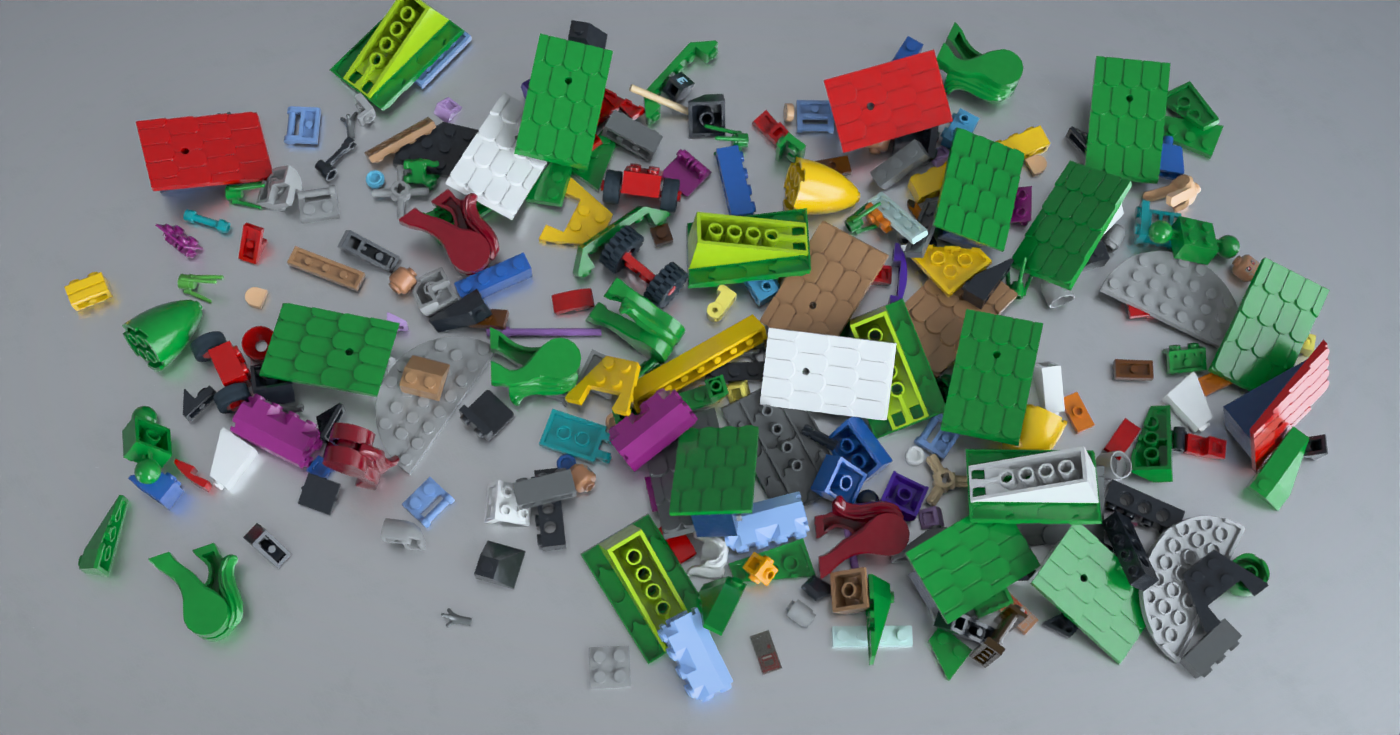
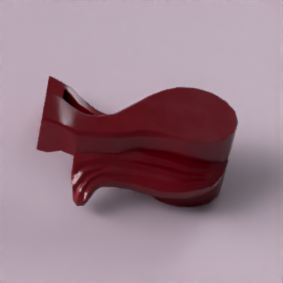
(468, 242)
(353, 454)
(874, 526)

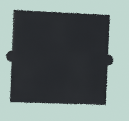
(319, 493)

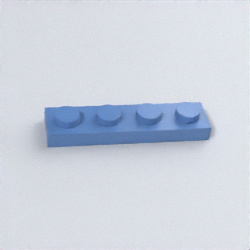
(443, 60)

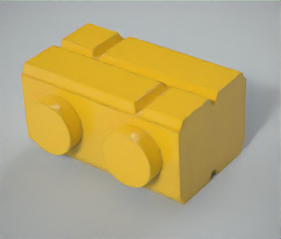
(88, 290)

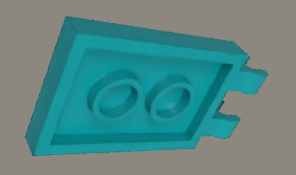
(575, 437)

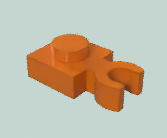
(877, 218)

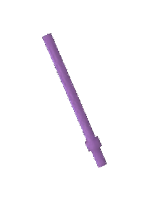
(548, 331)

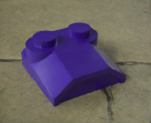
(905, 494)

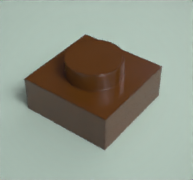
(661, 235)

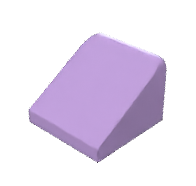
(447, 109)
(942, 156)
(403, 324)
(931, 517)

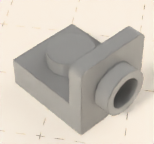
(366, 110)

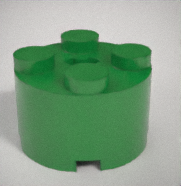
(1253, 565)

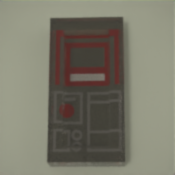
(765, 652)

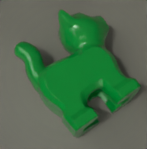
(418, 175)

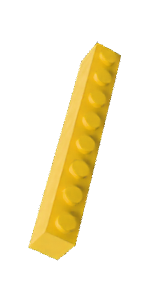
(928, 185)
(700, 359)

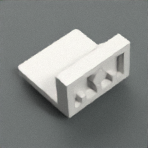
(502, 505)

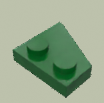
(948, 651)

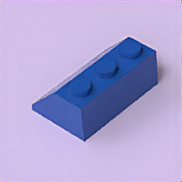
(860, 447)

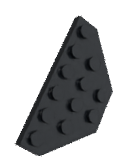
(443, 144)

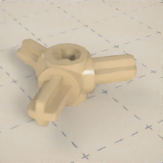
(938, 486)

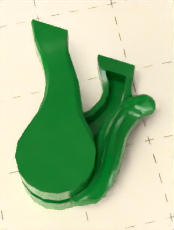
(986, 75)
(652, 332)
(543, 369)
(209, 607)

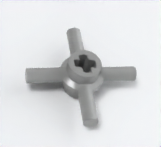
(394, 191)

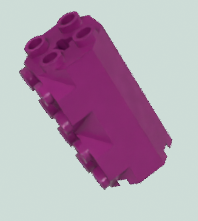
(658, 424)
(276, 431)

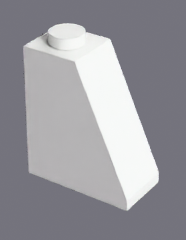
(1049, 386)
(1189, 404)
(230, 460)

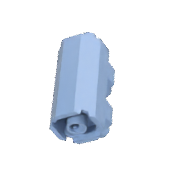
(770, 521)
(695, 654)

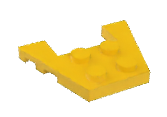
(587, 220)
(609, 376)

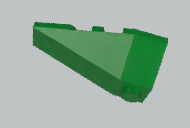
(1154, 447)
(1278, 474)
(101, 548)
(719, 602)
(879, 602)

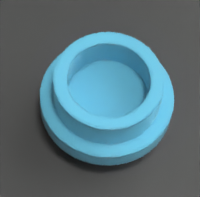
(375, 179)

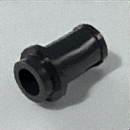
(1179, 439)

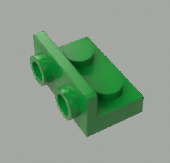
(791, 147)
(1185, 358)

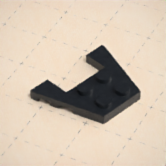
(1211, 579)

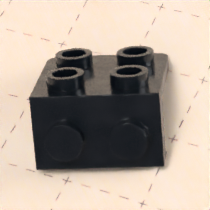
(926, 137)
(486, 415)

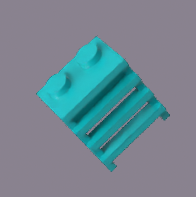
(1143, 220)

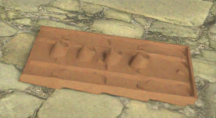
(837, 283)
(941, 319)

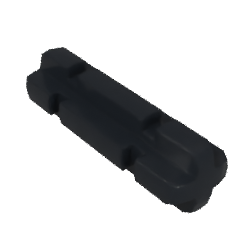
(819, 437)

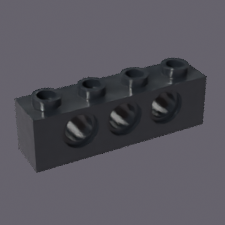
(1135, 498)
(556, 539)
(1129, 551)

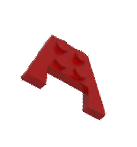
(611, 102)

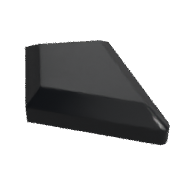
(817, 588)
(1061, 625)

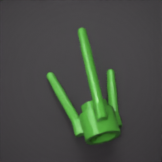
(190, 281)

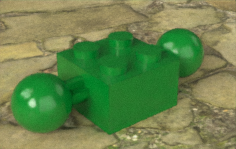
(1193, 240)
(146, 444)

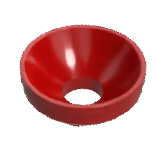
(252, 338)

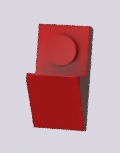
(252, 243)

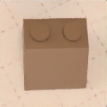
(424, 377)
(849, 591)

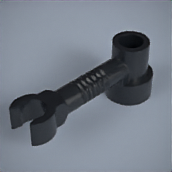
(326, 168)

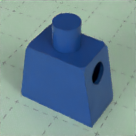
(1171, 159)

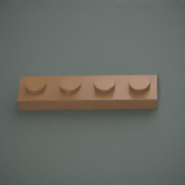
(394, 143)
(326, 268)

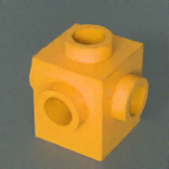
(760, 569)

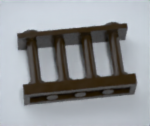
(992, 646)

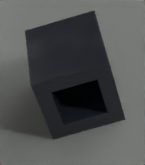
(678, 87)

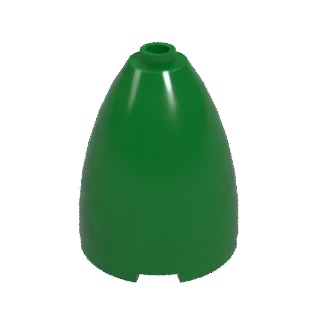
(163, 331)

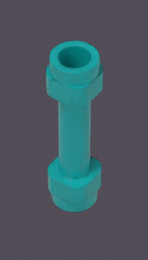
(192, 217)

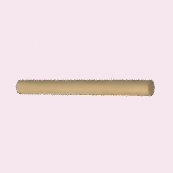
(659, 99)

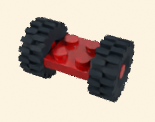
(621, 253)

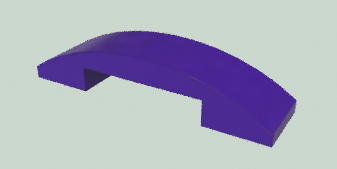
(899, 261)

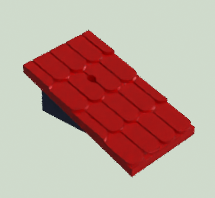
(905, 98)
(204, 150)
(1269, 411)

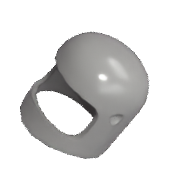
(1055, 295)
(1110, 466)

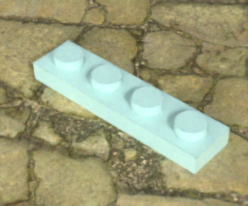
(899, 218)
(857, 636)

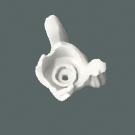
(713, 558)

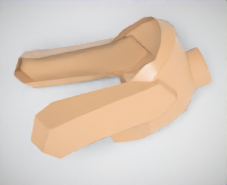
(1178, 194)

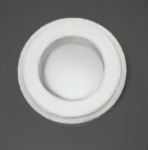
(914, 456)

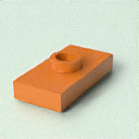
(1212, 383)
(1077, 413)

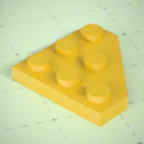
(952, 266)

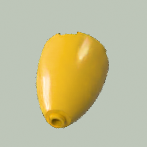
(817, 188)
(1039, 430)

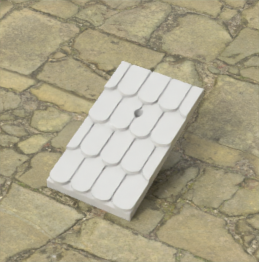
(491, 166)
(844, 376)

